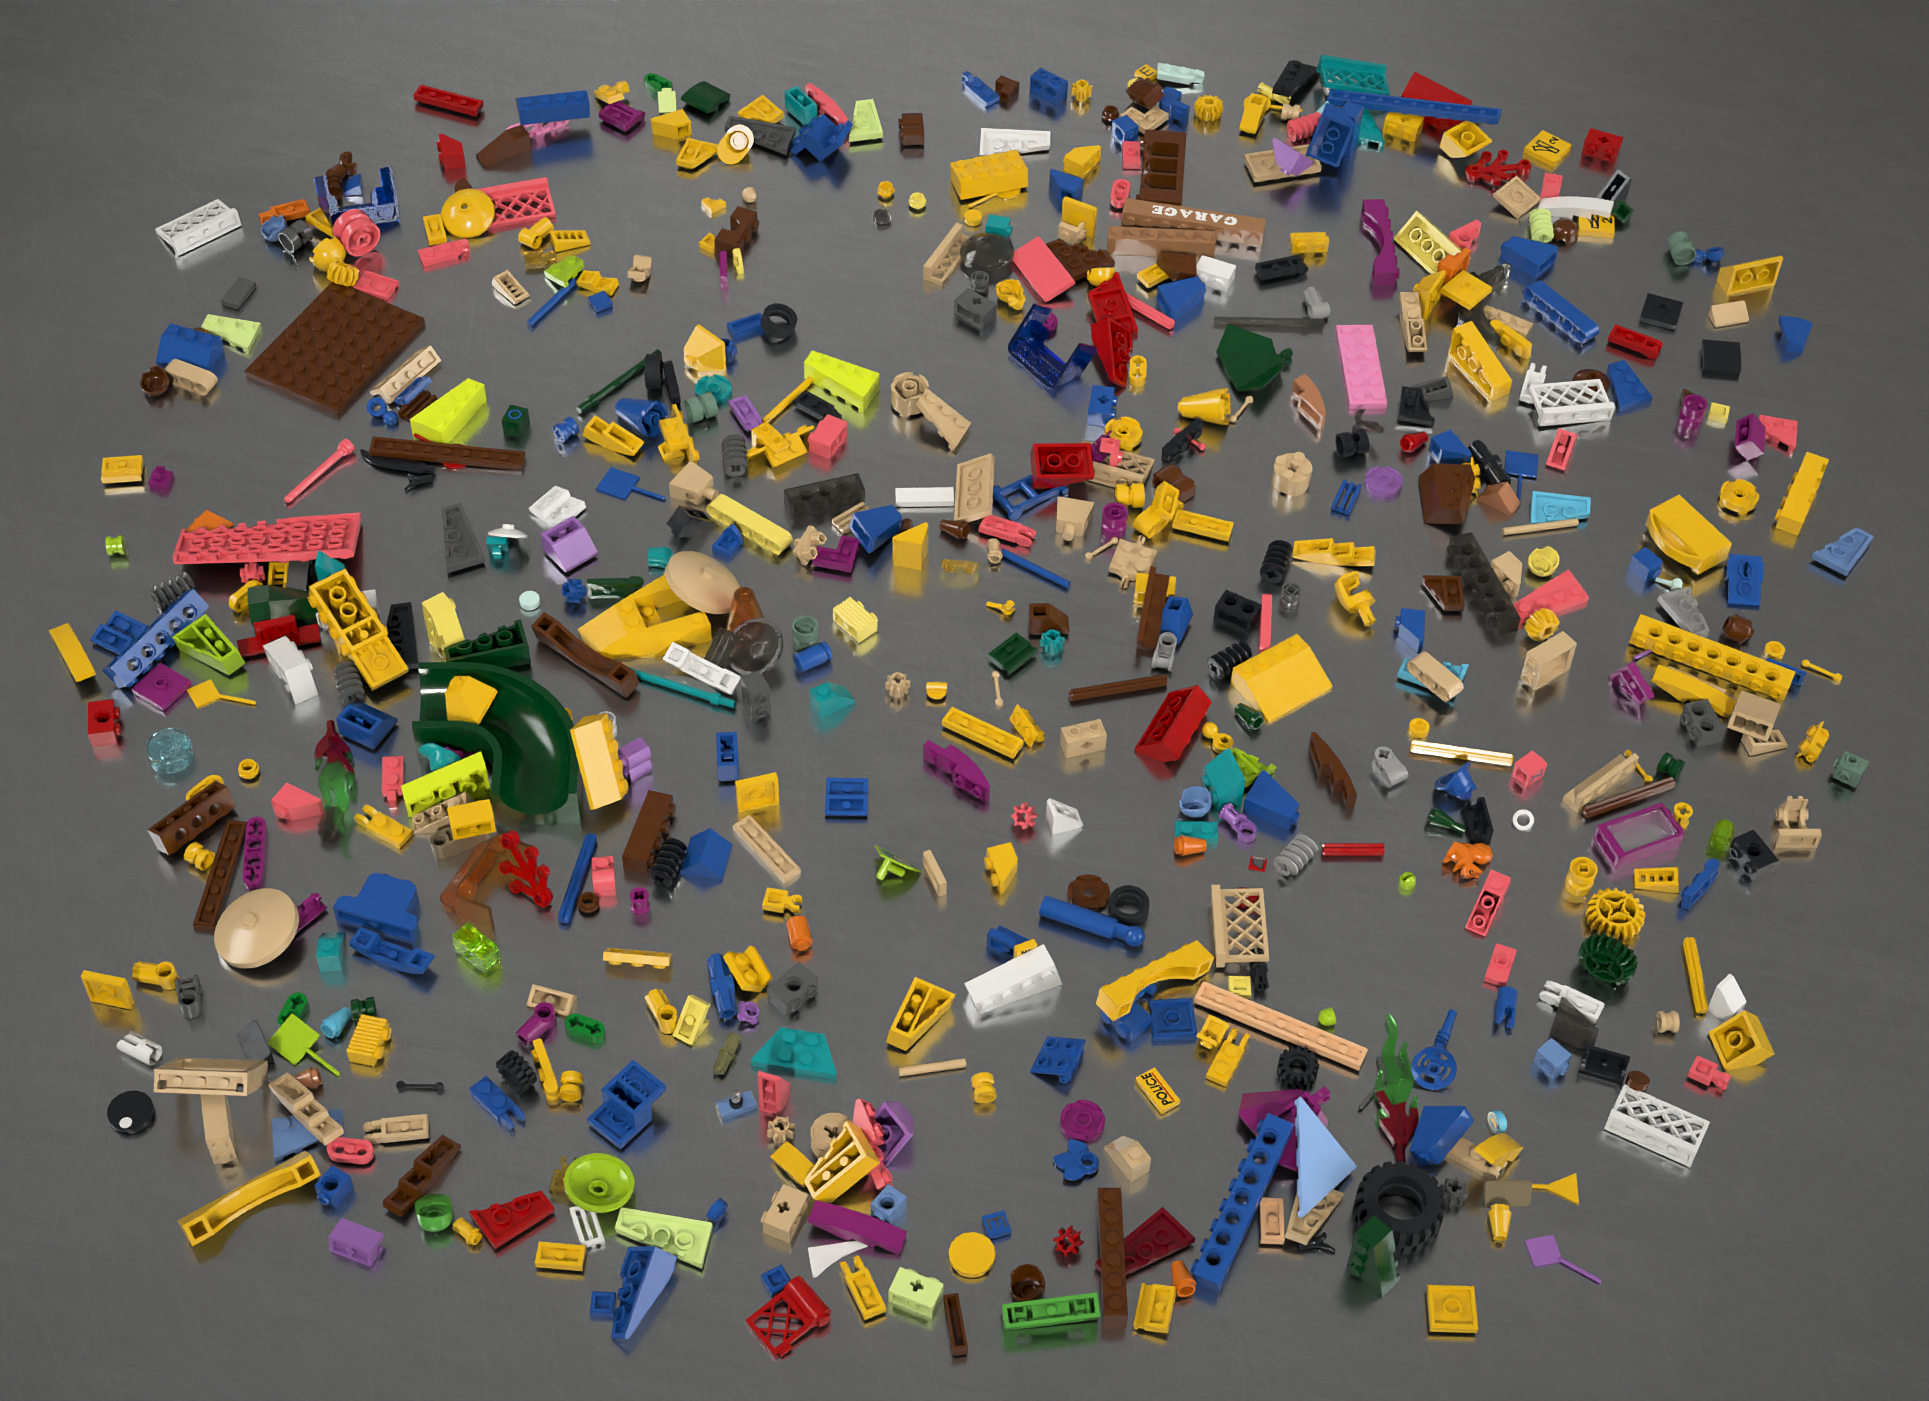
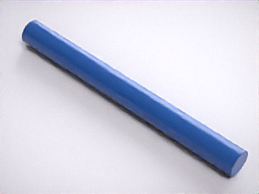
(549, 304)
(1035, 568)

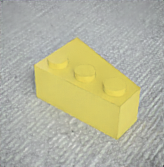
(442, 623)

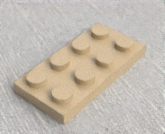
(1264, 167)
(974, 489)

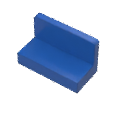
(1004, 940)

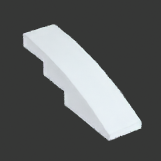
(1579, 206)

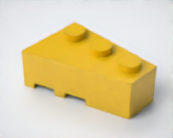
(918, 1013)

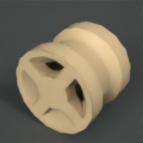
(1667, 1021)

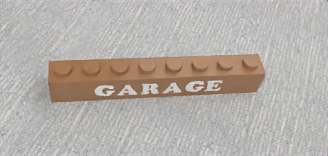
(1166, 216)

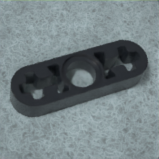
(671, 382)

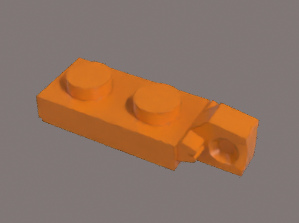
(289, 211)

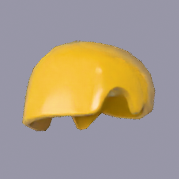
(1099, 275)

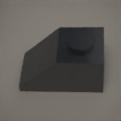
(688, 522)

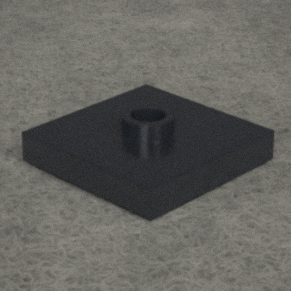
(1661, 311)

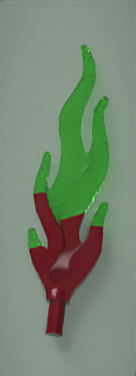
(332, 776)
(1393, 1098)

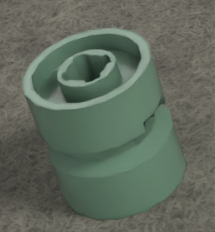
(1681, 248)
(701, 407)
(804, 632)

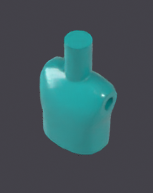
(659, 556)

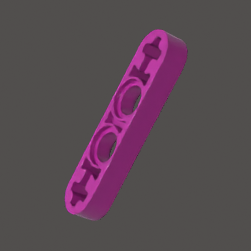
(254, 853)

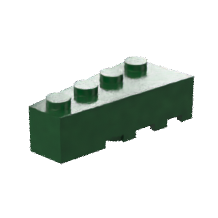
(501, 648)

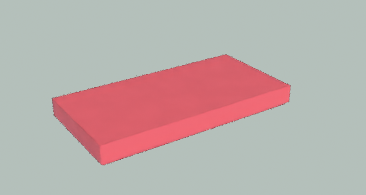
(1042, 269)

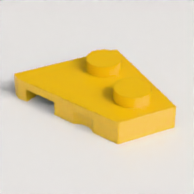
(695, 152)

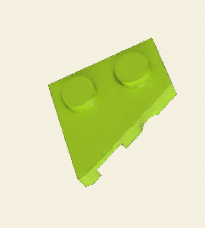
(564, 270)

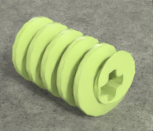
(1541, 225)

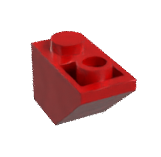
(452, 152)

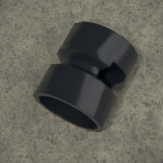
(1352, 443)

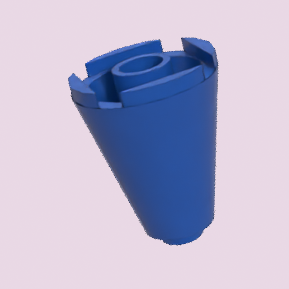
(642, 414)

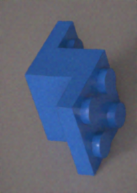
(821, 137)
(626, 1104)

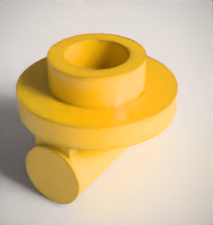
(936, 690)

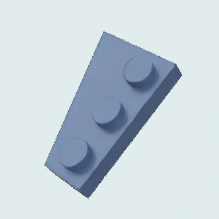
(1844, 552)
(292, 1136)

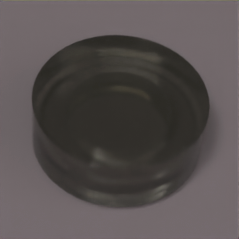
(882, 216)

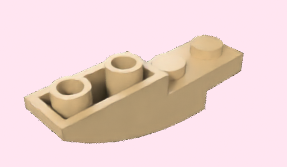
(1412, 322)

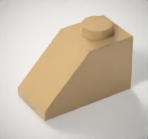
(1129, 1157)

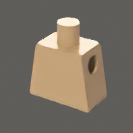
(693, 485)
(1073, 517)

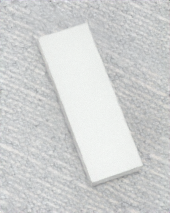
(924, 497)

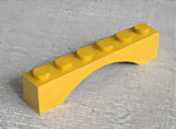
(1185, 963)
(218, 1213)

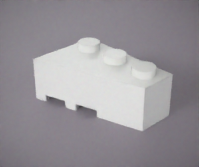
(292, 667)

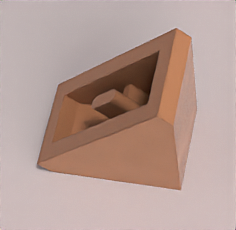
(1501, 498)

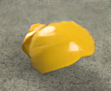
(1011, 293)

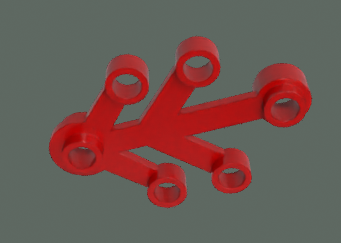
(1477, 170)
(539, 891)

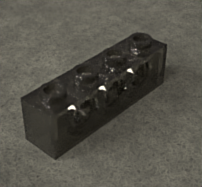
(824, 496)

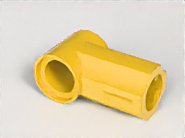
(533, 236)
(159, 974)
(662, 1011)

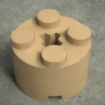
(906, 391)
(1292, 474)

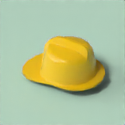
(735, 144)

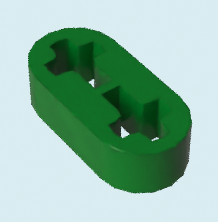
(656, 83)
(289, 1007)
(584, 1029)

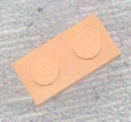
(1271, 1221)

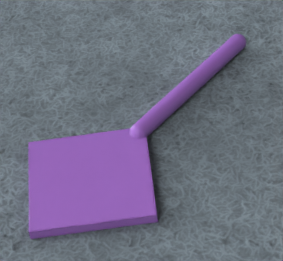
(1546, 1252)

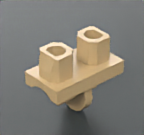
(807, 546)

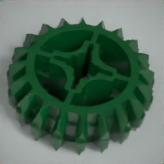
(1607, 959)

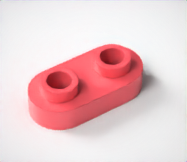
(1120, 192)
(351, 1150)

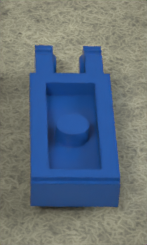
(1700, 884)
(495, 1101)

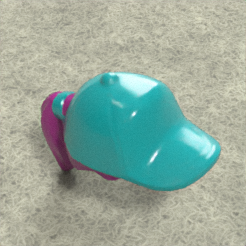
(441, 757)

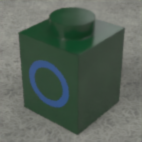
(515, 421)

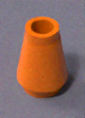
(1188, 845)
(1182, 1279)

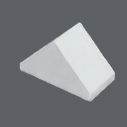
(1061, 817)

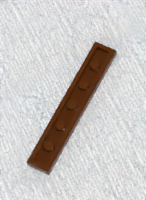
(220, 876)

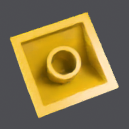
(911, 547)

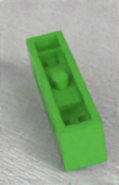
(1050, 1311)

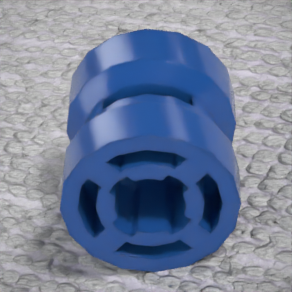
(564, 430)

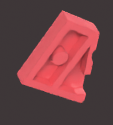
(1780, 430)

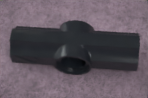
(1489, 464)

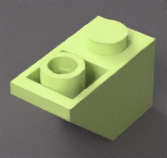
(667, 101)

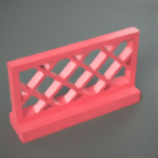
(516, 191)

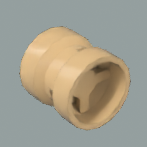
(1290, 112)

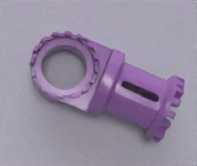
(1238, 823)

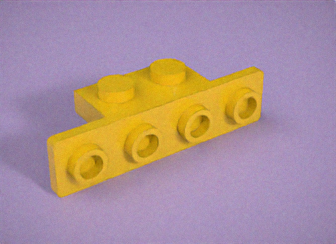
(676, 434)
(794, 451)

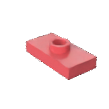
(1131, 154)
(1500, 965)

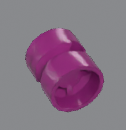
(1692, 412)
(1114, 520)

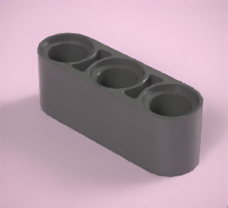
(299, 575)

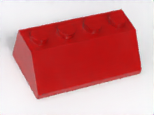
(1426, 89)
(1174, 724)

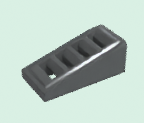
(1443, 387)

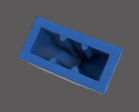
(1528, 255)
(1180, 296)
(875, 526)
(1271, 803)
(1439, 1132)

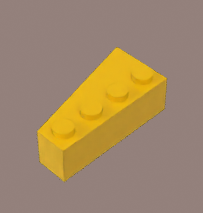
(1478, 361)

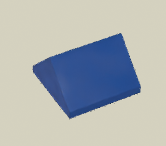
(707, 855)

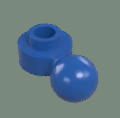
(1713, 254)
(389, 417)

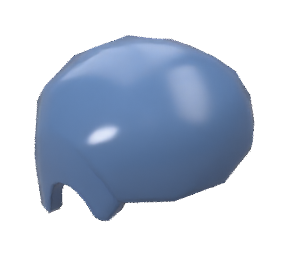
(273, 227)
(1195, 801)

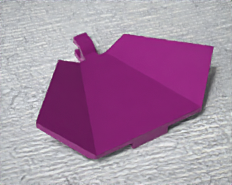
(1281, 1104)

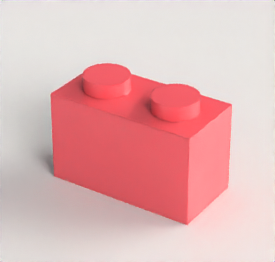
(828, 436)

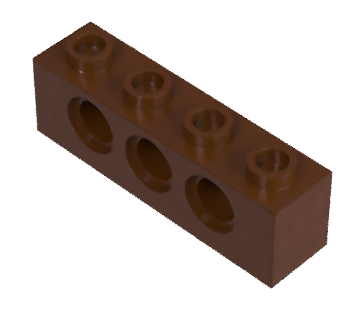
(192, 818)

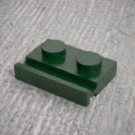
(1012, 653)

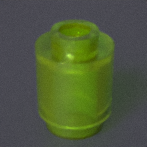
(1722, 835)

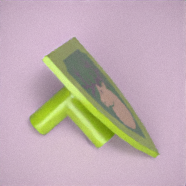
(888, 865)

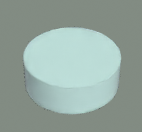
(529, 600)

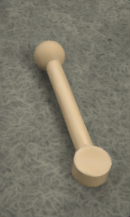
(1249, 399)
(1089, 556)
(998, 702)

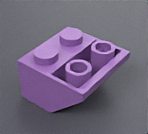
(568, 544)

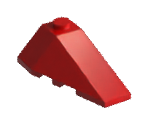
(1113, 347)

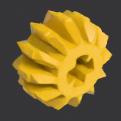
(1208, 108)
(342, 274)
(1541, 624)

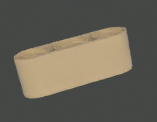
(190, 377)
(1435, 676)

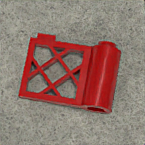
(805, 1305)

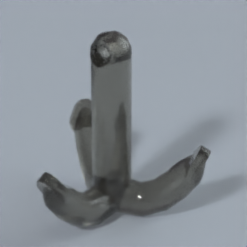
(1369, 425)

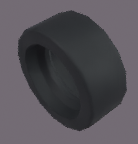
(782, 311)
(653, 371)
(1133, 893)

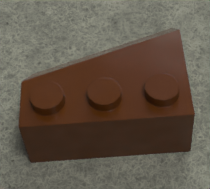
(1446, 492)

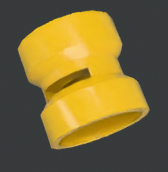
(199, 856)
(983, 1086)
(570, 1088)

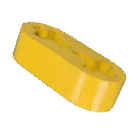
(1141, 371)

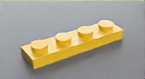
(982, 732)

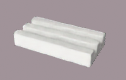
(592, 1241)

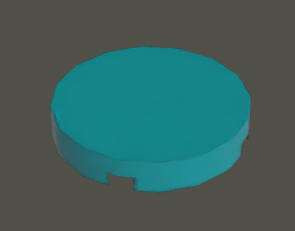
(717, 385)

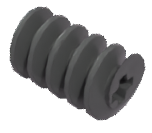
(734, 455)
(171, 590)
(348, 683)

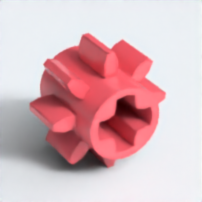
(252, 571)
(1020, 812)

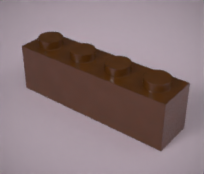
(648, 831)

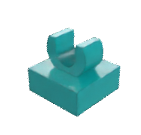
(497, 545)

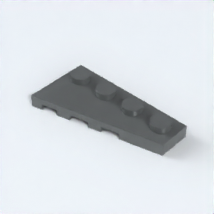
(766, 134)
(460, 541)

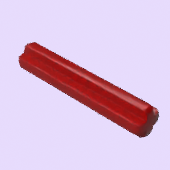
(1353, 849)

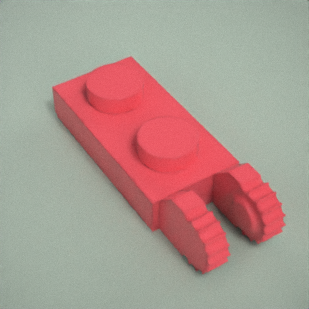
(1007, 530)

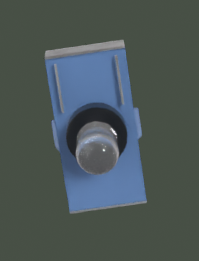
(736, 1104)

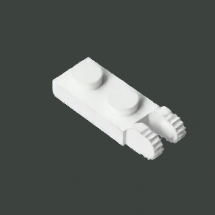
(1531, 379)
(1585, 1004)

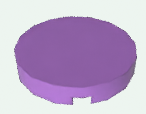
(1383, 482)

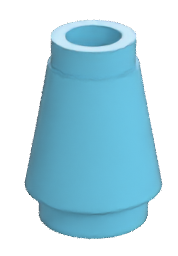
(335, 1023)

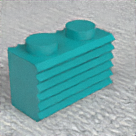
(800, 105)

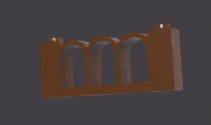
(1162, 144)

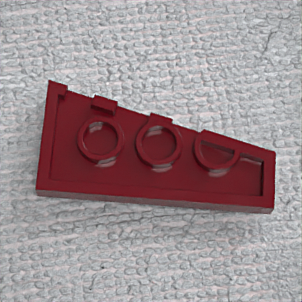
(1153, 1240)

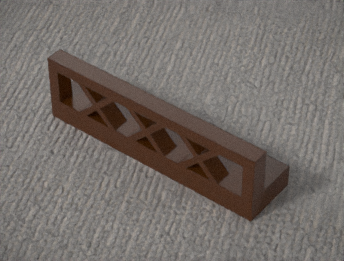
(1152, 610)

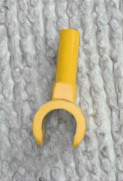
(1006, 608)

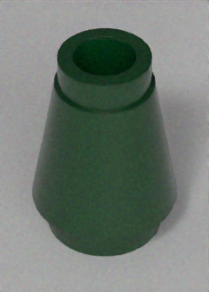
(1251, 718)

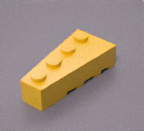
(1801, 494)

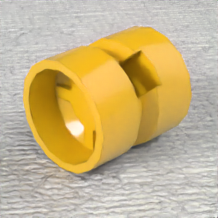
(1130, 495)
(1581, 876)

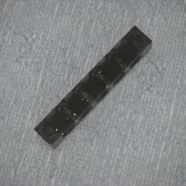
(1483, 584)

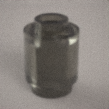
(326, 825)

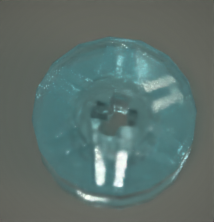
(169, 750)

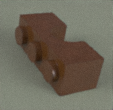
(742, 225)

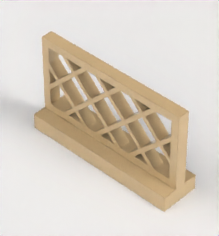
(1112, 475)
(1221, 930)

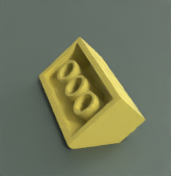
(1425, 242)

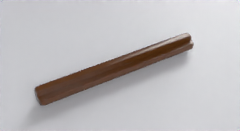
(1118, 687)
(1628, 797)

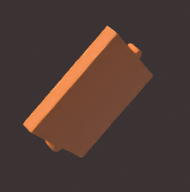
(209, 521)

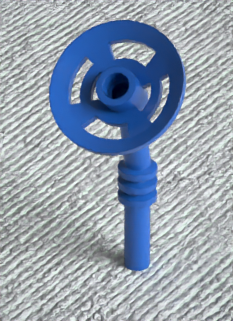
(1435, 1061)

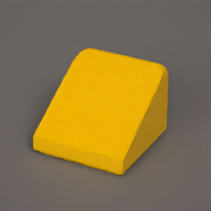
(666, 455)

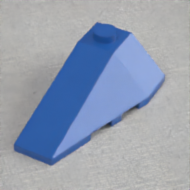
(644, 1277)

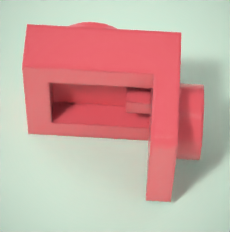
(1112, 446)

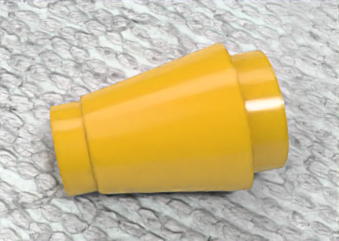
(1499, 1219)

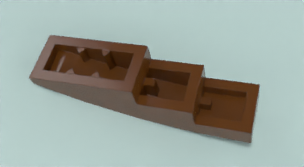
(1329, 765)
(421, 1177)

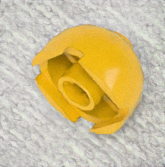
(327, 252)

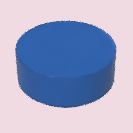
(717, 1210)

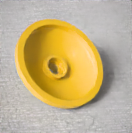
(468, 221)

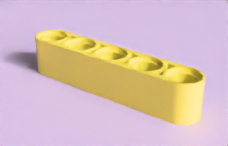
(750, 524)

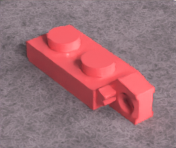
(443, 252)
(392, 778)

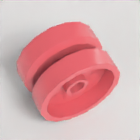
(356, 232)

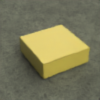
(1718, 413)
(1240, 986)

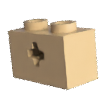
(1083, 738)
(785, 1213)

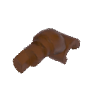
(338, 172)

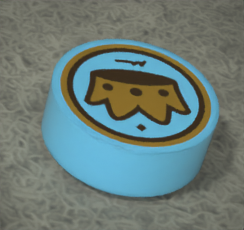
(1497, 1121)

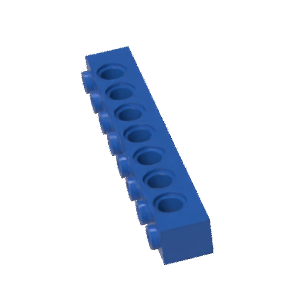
(1214, 1275)

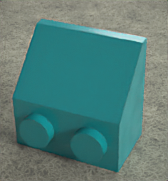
(1224, 780)

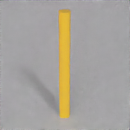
(785, 402)

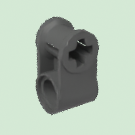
(189, 996)

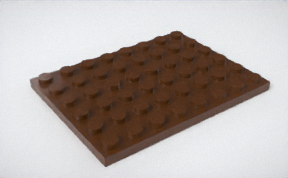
(335, 347)

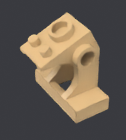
(1795, 812)

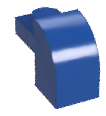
(1172, 104)

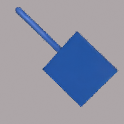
(1521, 464)
(620, 484)

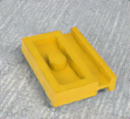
(122, 469)
(1155, 1308)

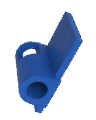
(1744, 579)

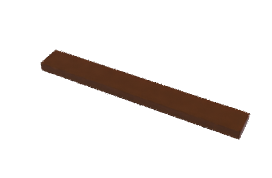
(447, 453)

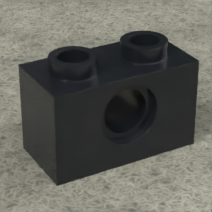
(1753, 855)

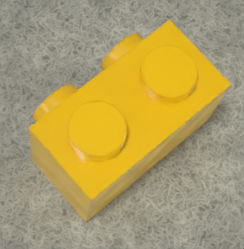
(471, 819)

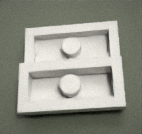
(557, 506)

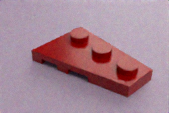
(510, 1219)

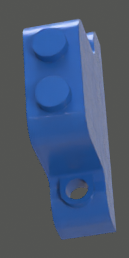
(382, 906)

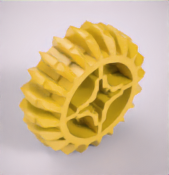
(1615, 914)

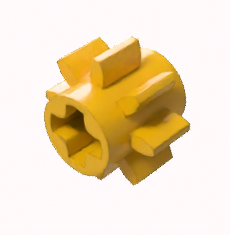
(1081, 90)

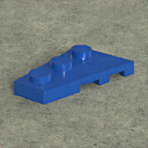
(1627, 386)

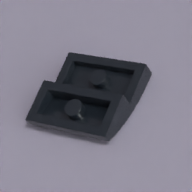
(1721, 356)

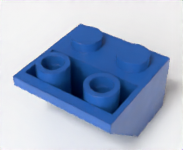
(364, 724)

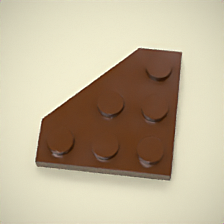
(1079, 258)

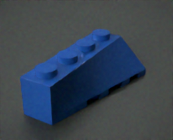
(553, 107)

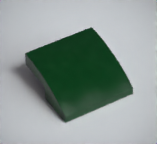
(705, 96)

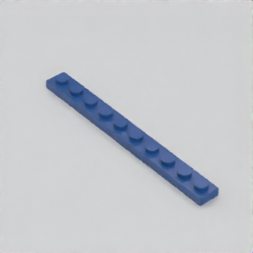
(1416, 106)

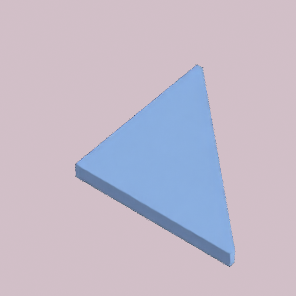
(1318, 1158)

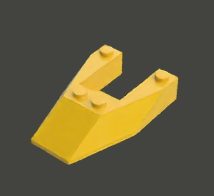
(635, 629)

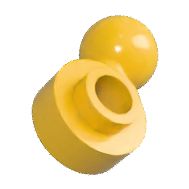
(1210, 730)

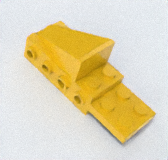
(356, 628)

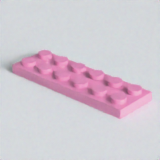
(1361, 367)

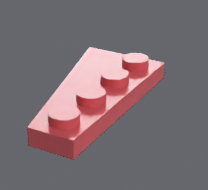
(1555, 595)

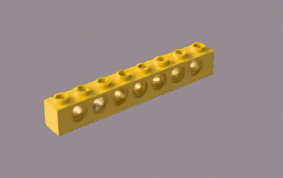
(1712, 657)

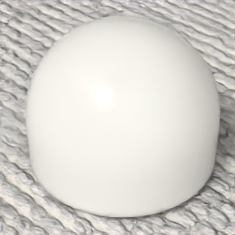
(1528, 814)

